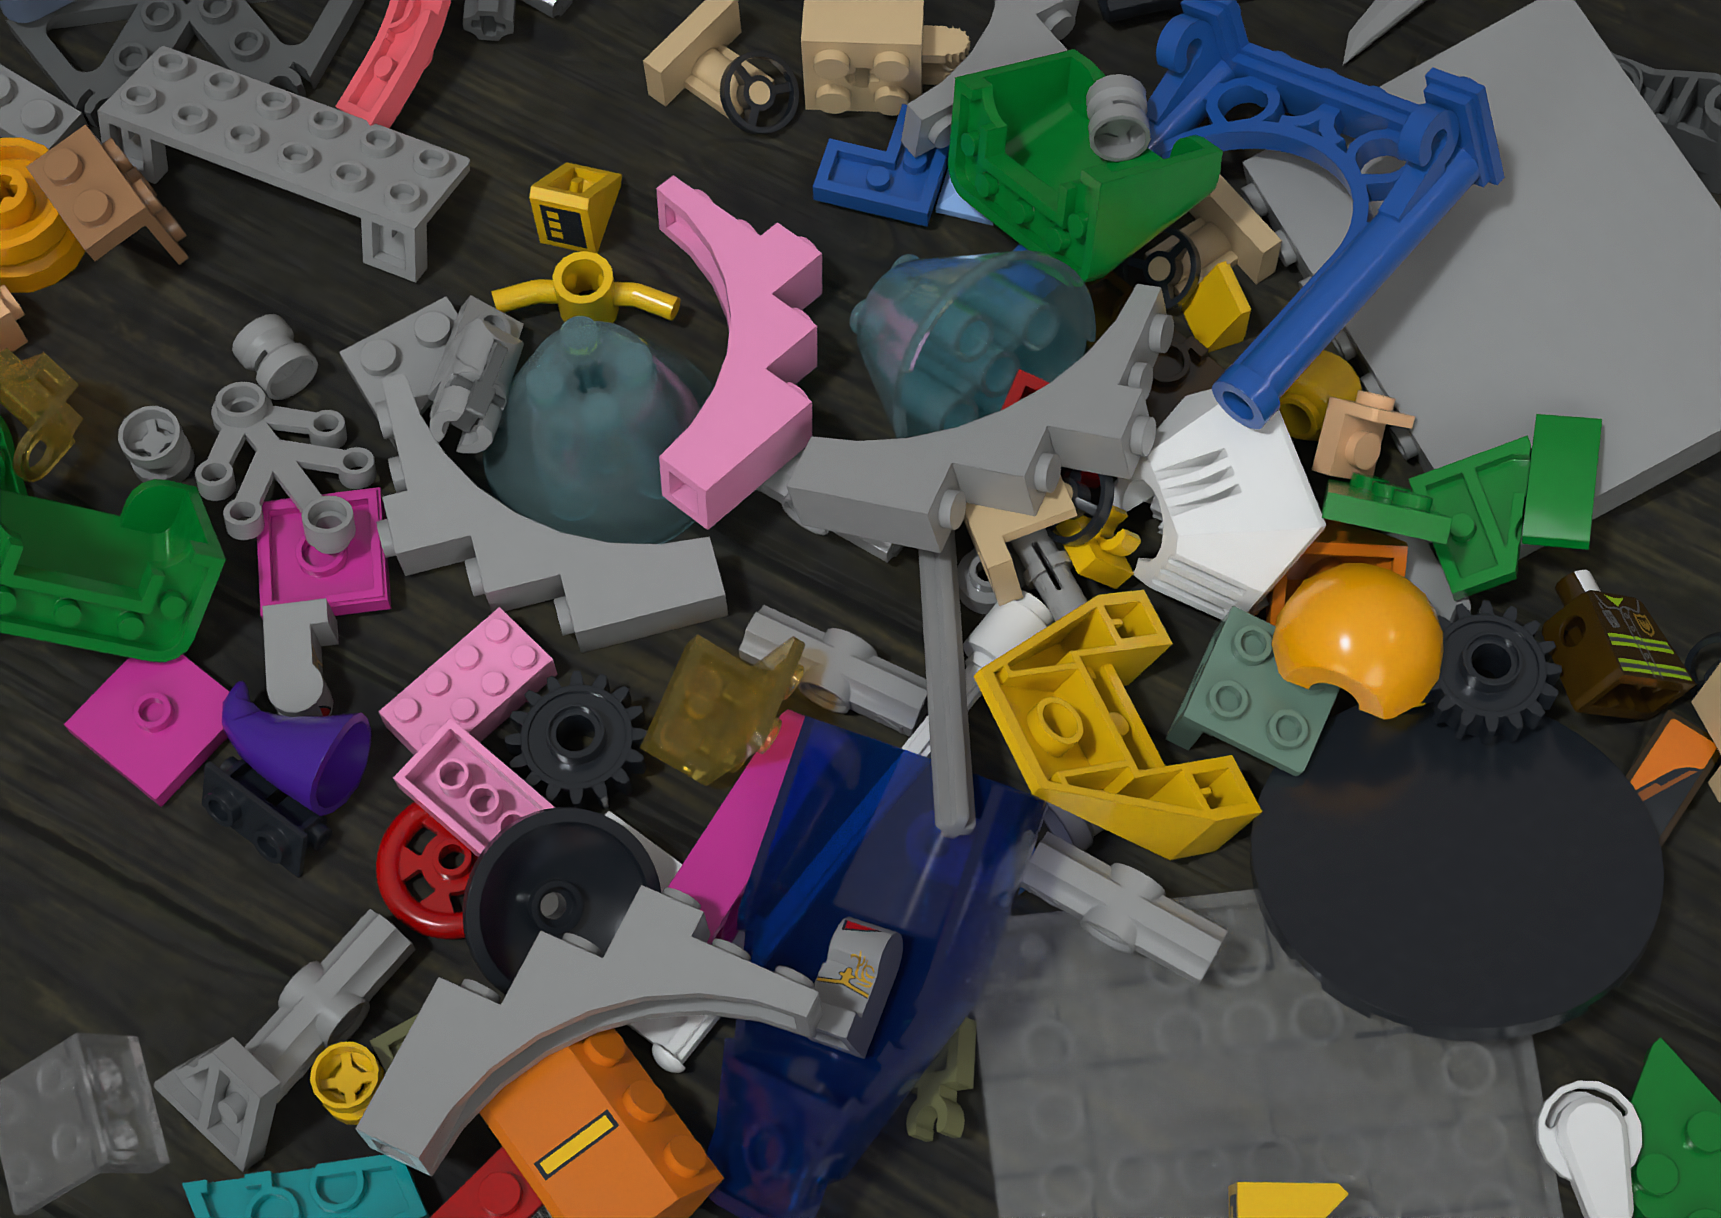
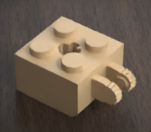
(873, 54)

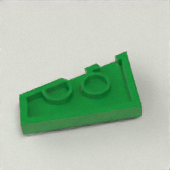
(1384, 507)

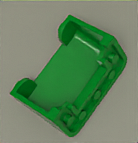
(1030, 168)
(109, 579)

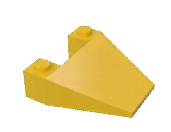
(1085, 743)

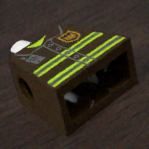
(1612, 653)

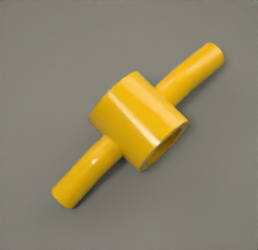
(581, 273)

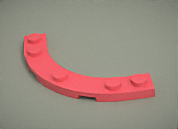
(395, 60)

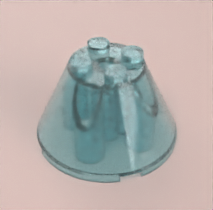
(958, 328)
(589, 433)

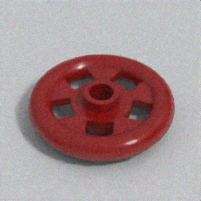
(398, 865)

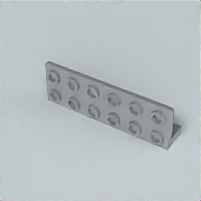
(289, 143)

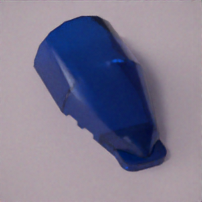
(862, 844)

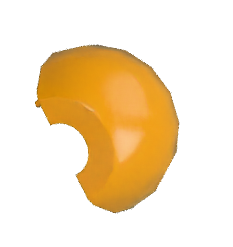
(1363, 634)

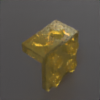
(721, 708)

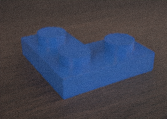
(882, 181)

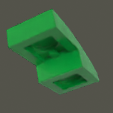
(1562, 481)

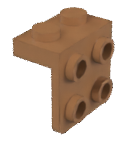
(103, 195)

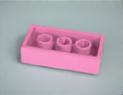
(471, 683)
(466, 787)

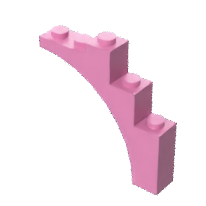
(756, 410)

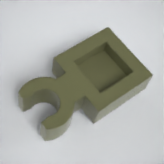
(939, 1088)

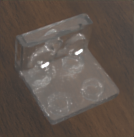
(77, 1116)

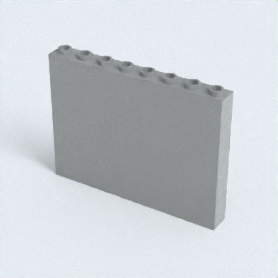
(1549, 294)

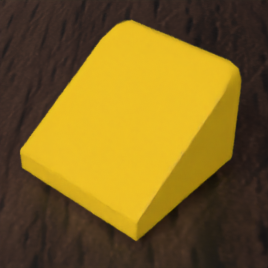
(1218, 309)

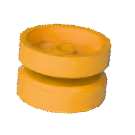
(34, 239)

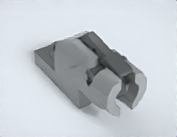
(475, 375)

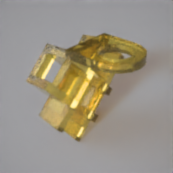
(37, 396)

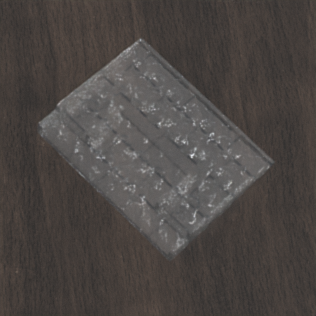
(1155, 1094)

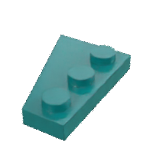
(335, 1189)

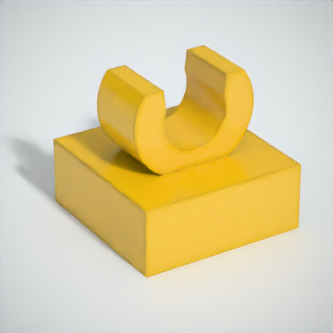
(1105, 554)

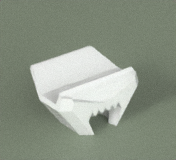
(1228, 506)

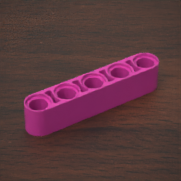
(727, 849)

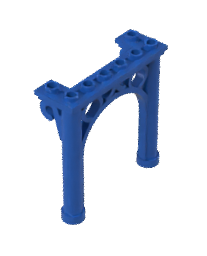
(1445, 148)

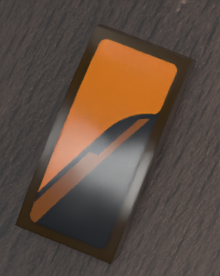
(1672, 770)

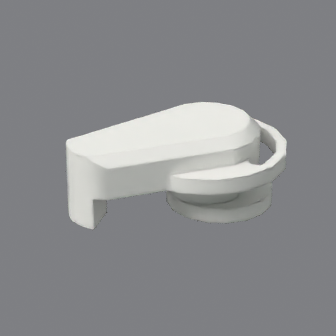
(1592, 1146)

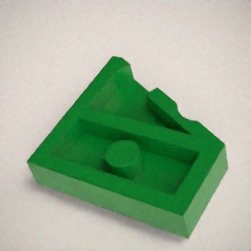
(1488, 511)

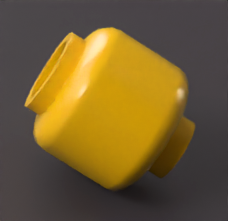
(1307, 399)

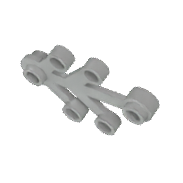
(248, 414)

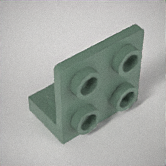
(1248, 702)

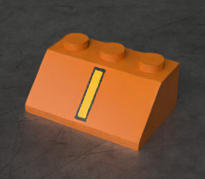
(600, 1136)

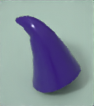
(303, 756)

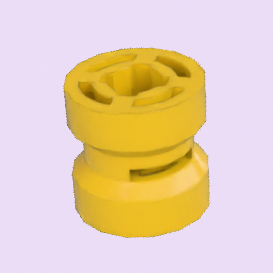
(344, 1070)

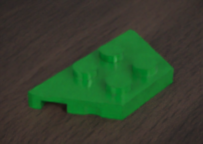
(1680, 1141)

